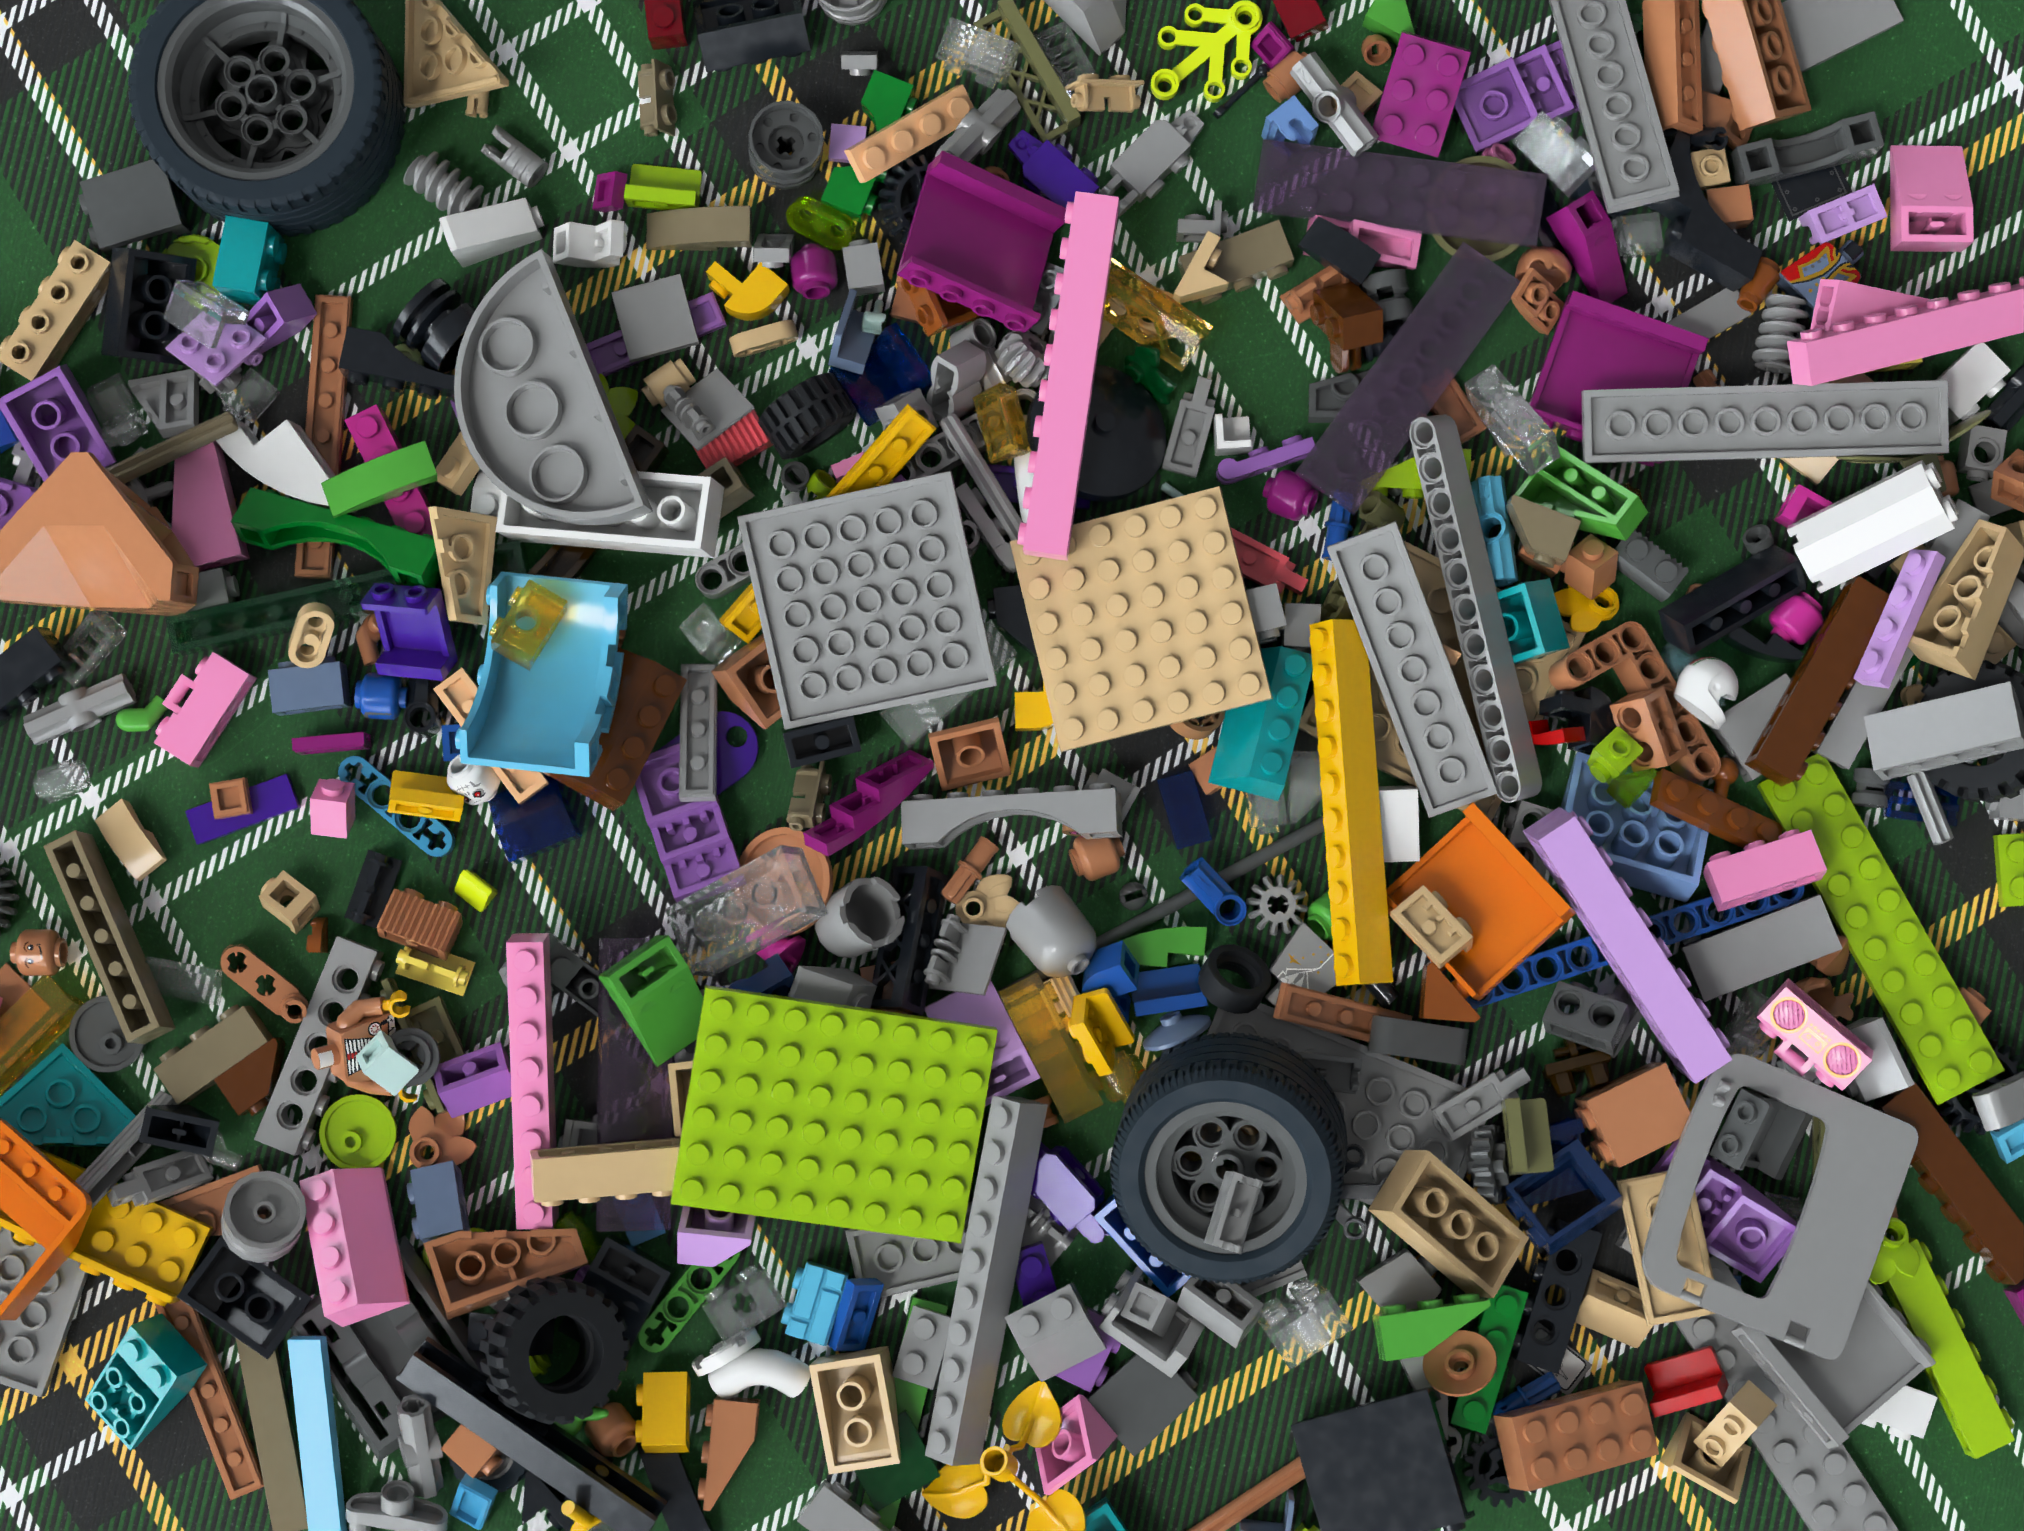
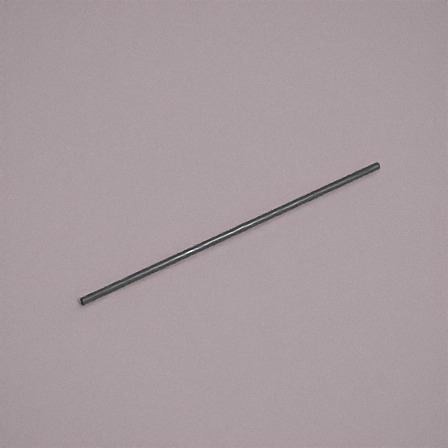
(1186, 897)

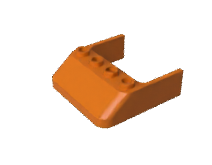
(44, 1205)

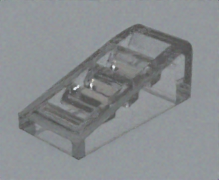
(1078, 56)
(95, 625)

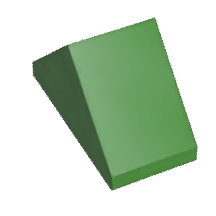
(1388, 19)

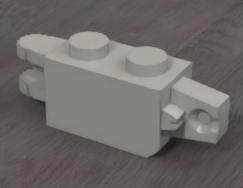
(1152, 158)

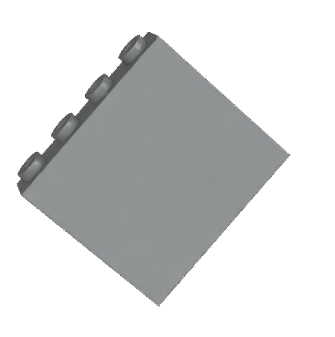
(1846, 1390)

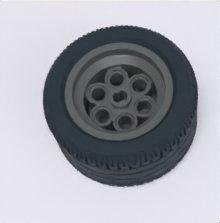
(1233, 1084)

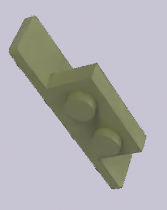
(434, 1019)

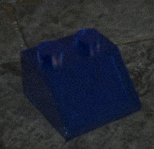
(536, 824)

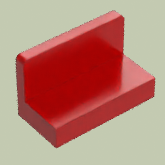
(1685, 1381)

